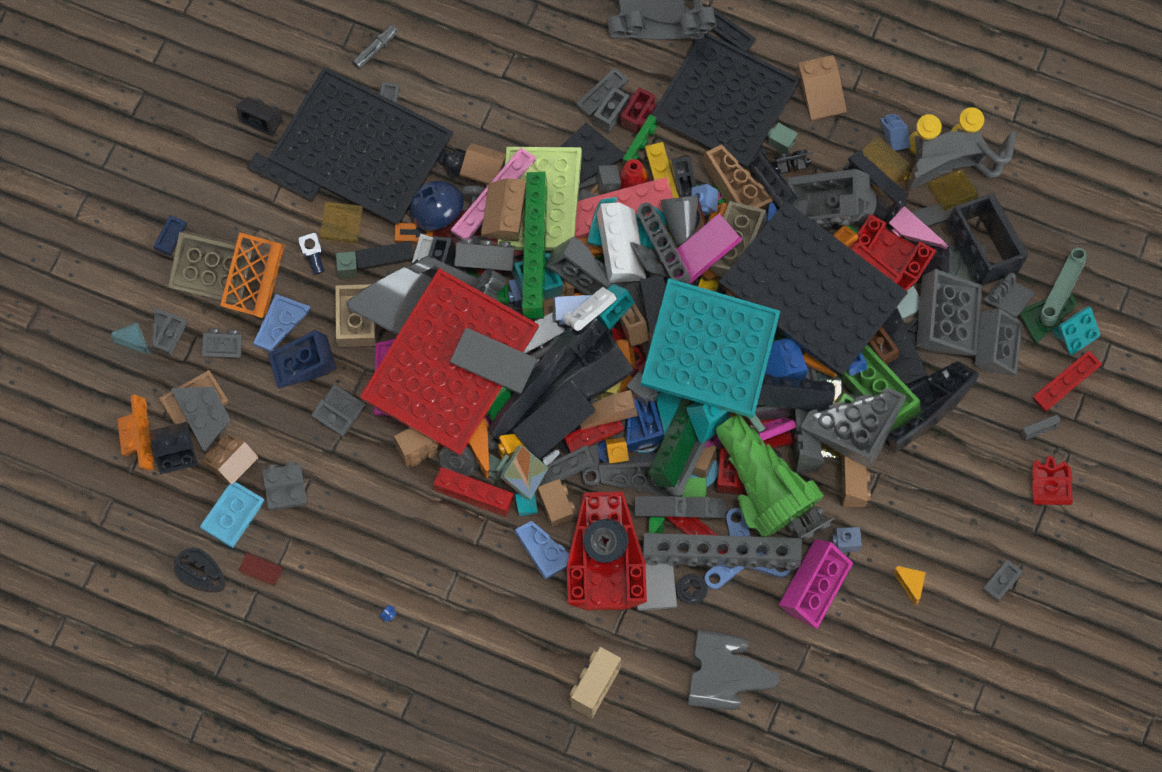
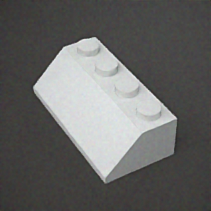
(617, 231)

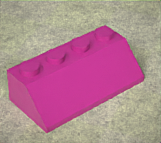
(816, 583)

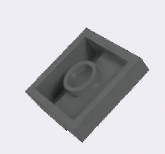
(284, 486)

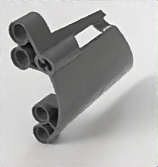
(661, 20)
(396, 295)

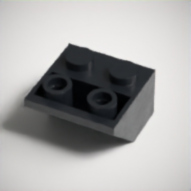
(173, 447)

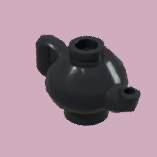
(452, 161)

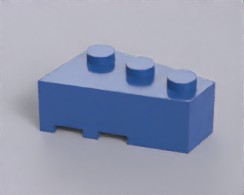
(645, 428)

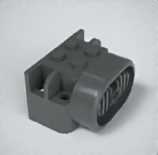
(834, 197)

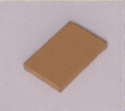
(203, 380)

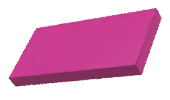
(707, 246)

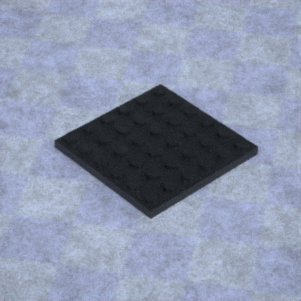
(725, 99)

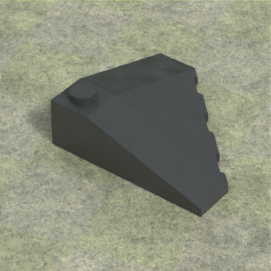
(857, 427)

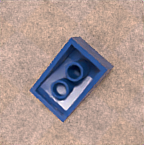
(786, 360)

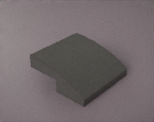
(339, 410)

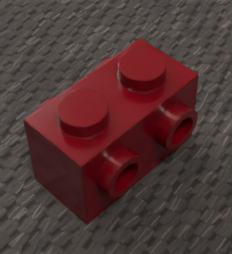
(638, 109)

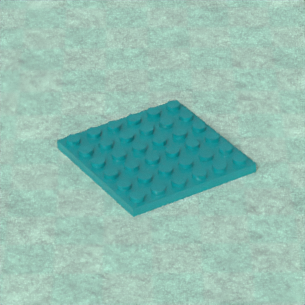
(710, 348)

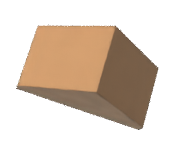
(705, 462)

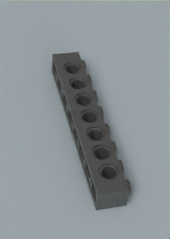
(731, 544)

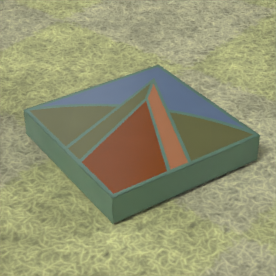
(524, 472)

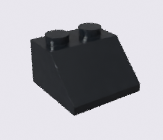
(259, 115)

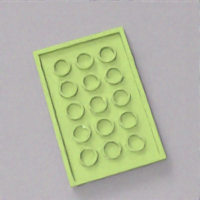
(563, 178)

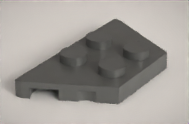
(203, 413)

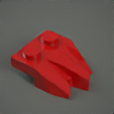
(1051, 483)

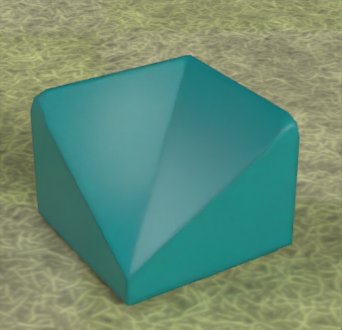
(524, 506)

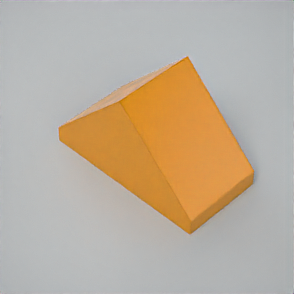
(911, 581)

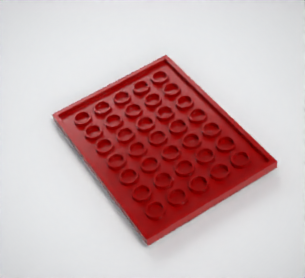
(416, 373)

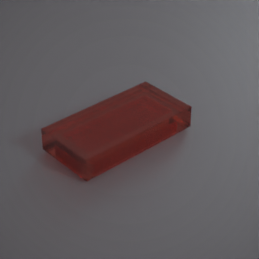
(261, 569)

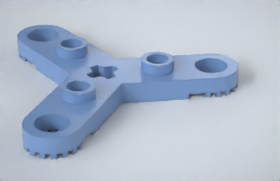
(726, 573)

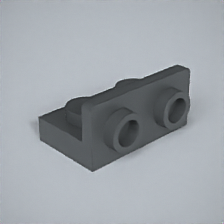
(222, 343)

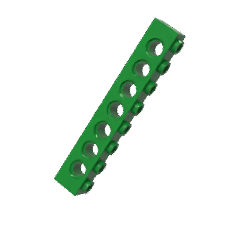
(535, 245)

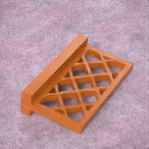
(268, 279)

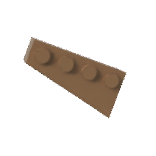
(734, 181)

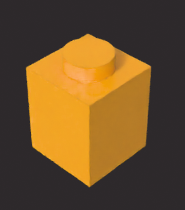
(616, 450)

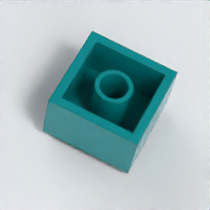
(553, 282)

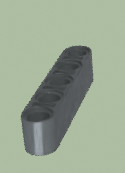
(658, 238)

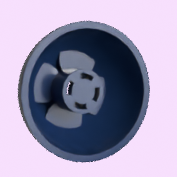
(436, 205)

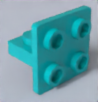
(1078, 330)

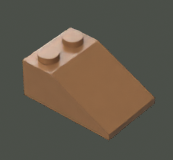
(821, 88)

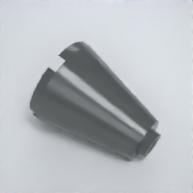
(680, 217)

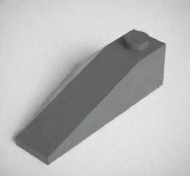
(632, 475)

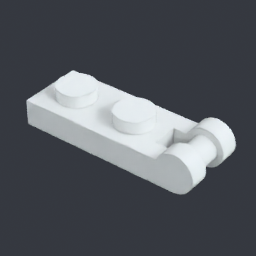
(589, 309)

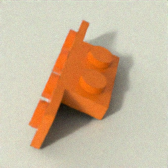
(135, 433)

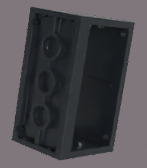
(1000, 231)

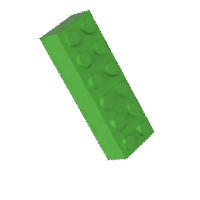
(879, 377)

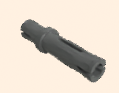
(380, 41)

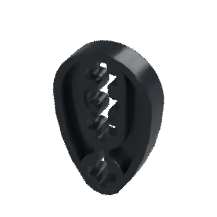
(190, 578)

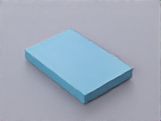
(232, 514)

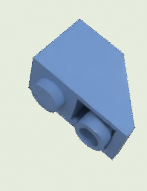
(895, 132)

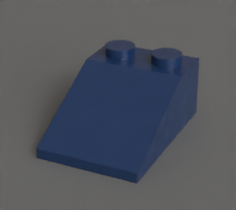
(302, 359)

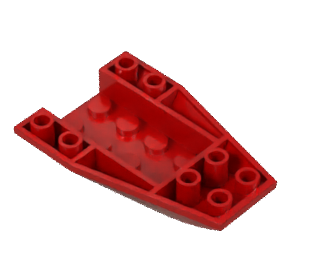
(895, 251)
(608, 584)

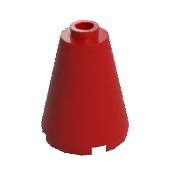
(633, 174)

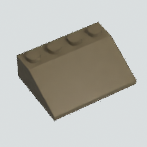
(204, 264)

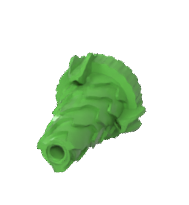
(772, 488)

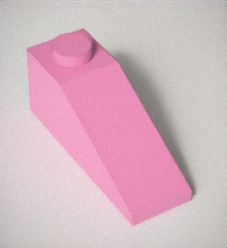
(913, 229)

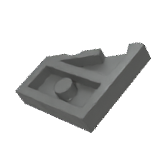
(167, 330)

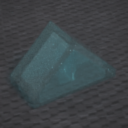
(131, 338)

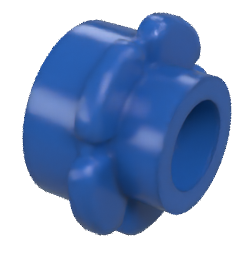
(388, 613)

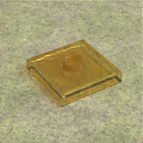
(953, 190)
(341, 222)

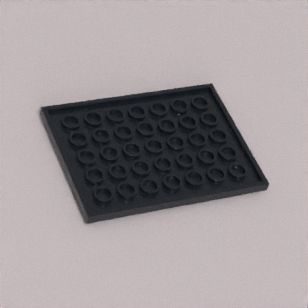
(361, 146)
(824, 290)

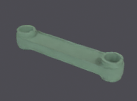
(1063, 286)

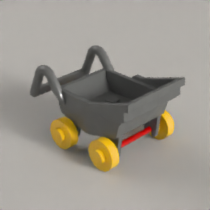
(954, 149)

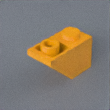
(508, 445)

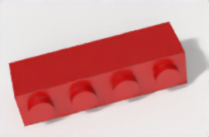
(473, 492)

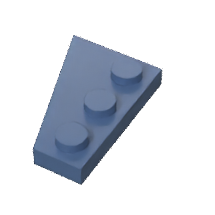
(279, 322)

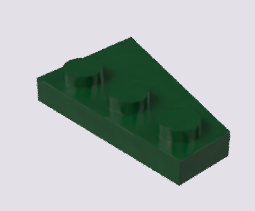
(1031, 318)

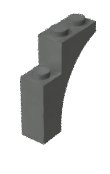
(679, 506)

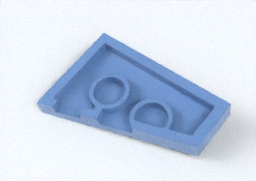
(543, 551)

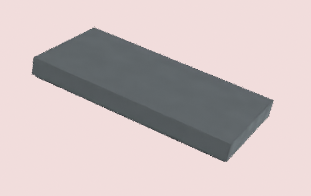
(493, 361)

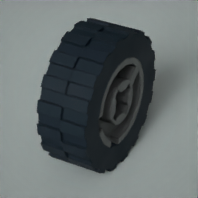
(615, 546)

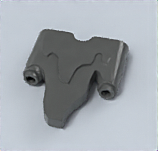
(725, 674)

